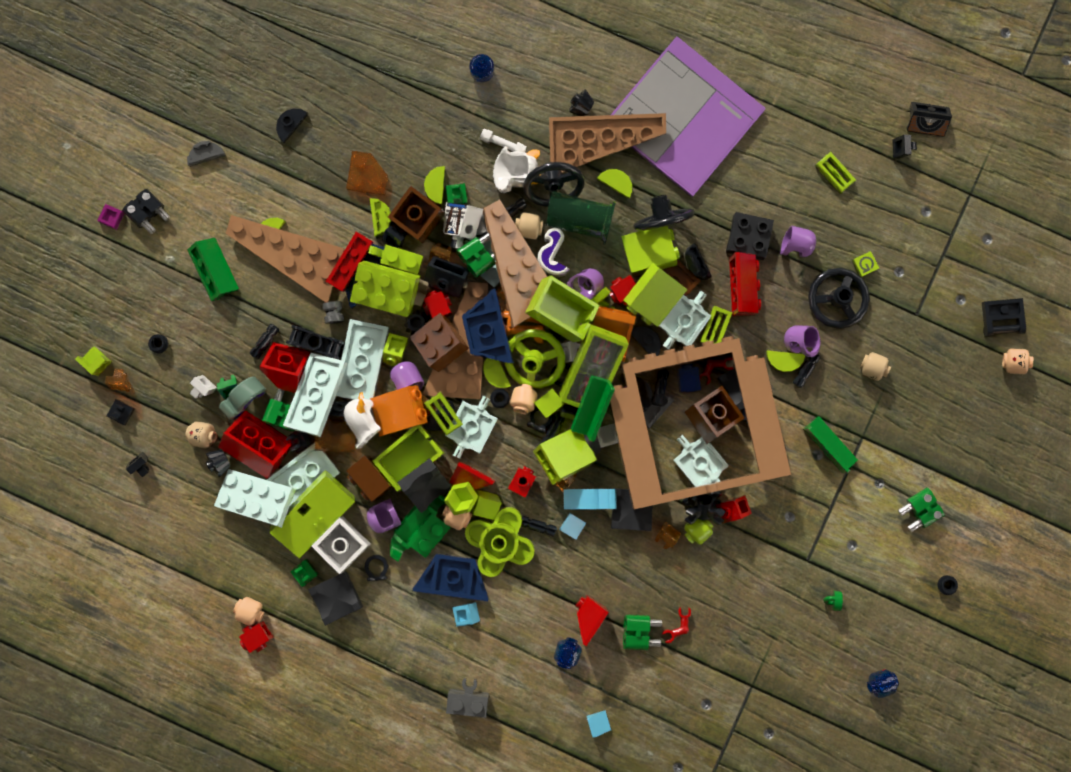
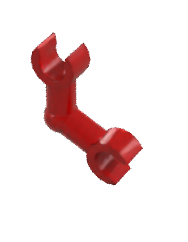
(711, 363)
(683, 629)

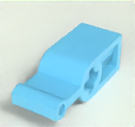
(590, 499)

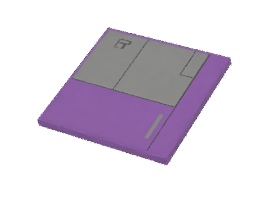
(702, 111)

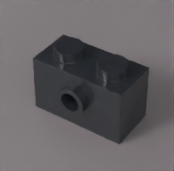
(446, 276)

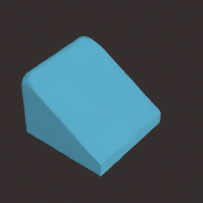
(572, 526)
(466, 614)
(598, 723)

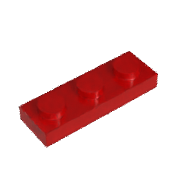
(348, 262)

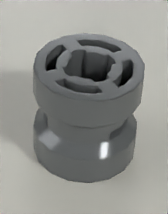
(333, 312)

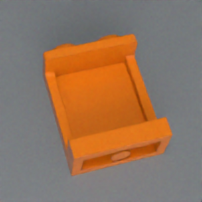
(616, 321)
(399, 410)

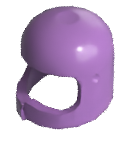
(798, 240)
(592, 276)
(797, 334)
(406, 374)
(383, 517)

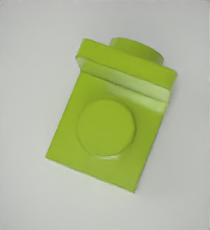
(394, 349)

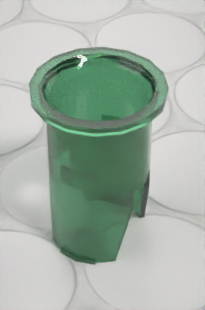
(580, 215)

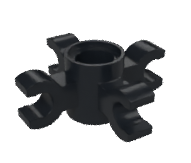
(704, 508)

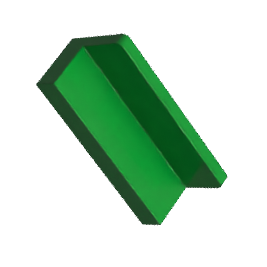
(212, 268)
(593, 407)
(830, 444)

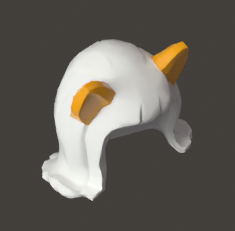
(513, 167)
(361, 419)

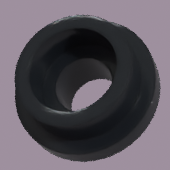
(154, 339)
(495, 393)
(953, 585)

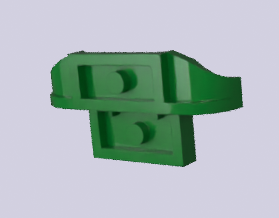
(419, 531)

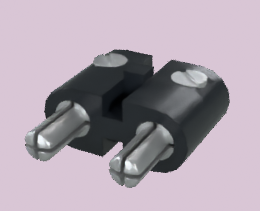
(143, 209)

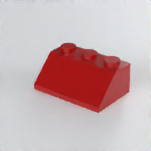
(744, 284)
(255, 444)

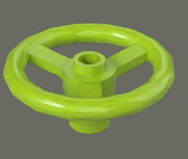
(534, 359)

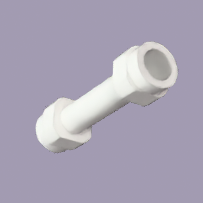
(487, 136)

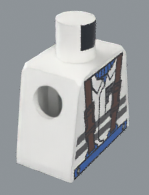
(461, 222)

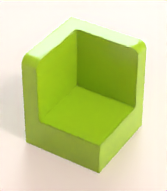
(94, 361)
(549, 403)
(461, 498)
(486, 505)

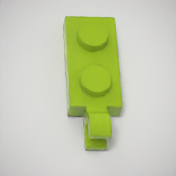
(398, 258)

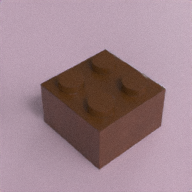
(416, 214)
(439, 342)
(714, 414)
(368, 478)

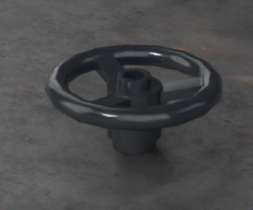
(553, 180)
(663, 215)
(833, 298)

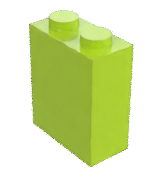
(650, 247)
(654, 295)
(564, 455)

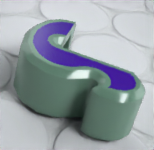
(241, 397)

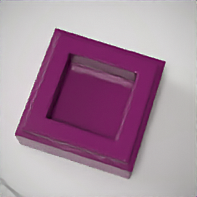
(110, 216)

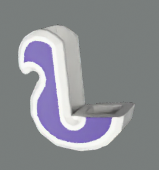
(548, 252)

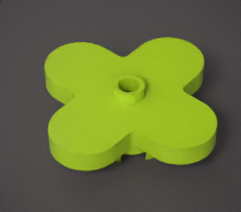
(495, 555)

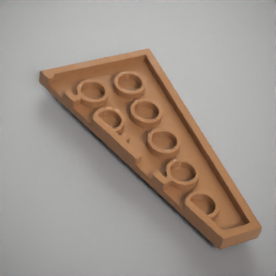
(593, 137)
(294, 255)
(515, 262)
(463, 375)

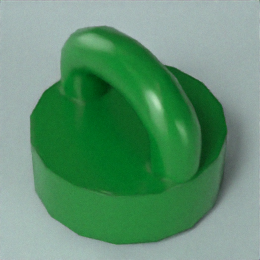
(835, 600)

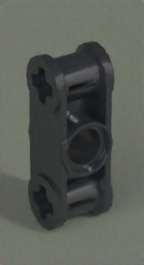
(303, 338)

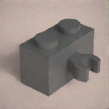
(467, 701)

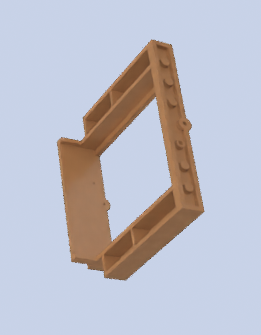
(633, 432)

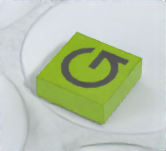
(865, 264)

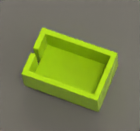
(385, 288)
(562, 309)
(407, 455)

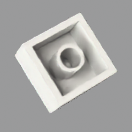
(341, 545)

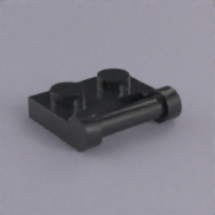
(1003, 310)

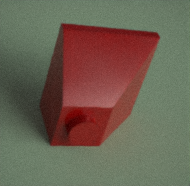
(284, 366)
(465, 473)
(590, 617)

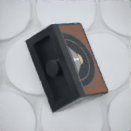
(929, 119)

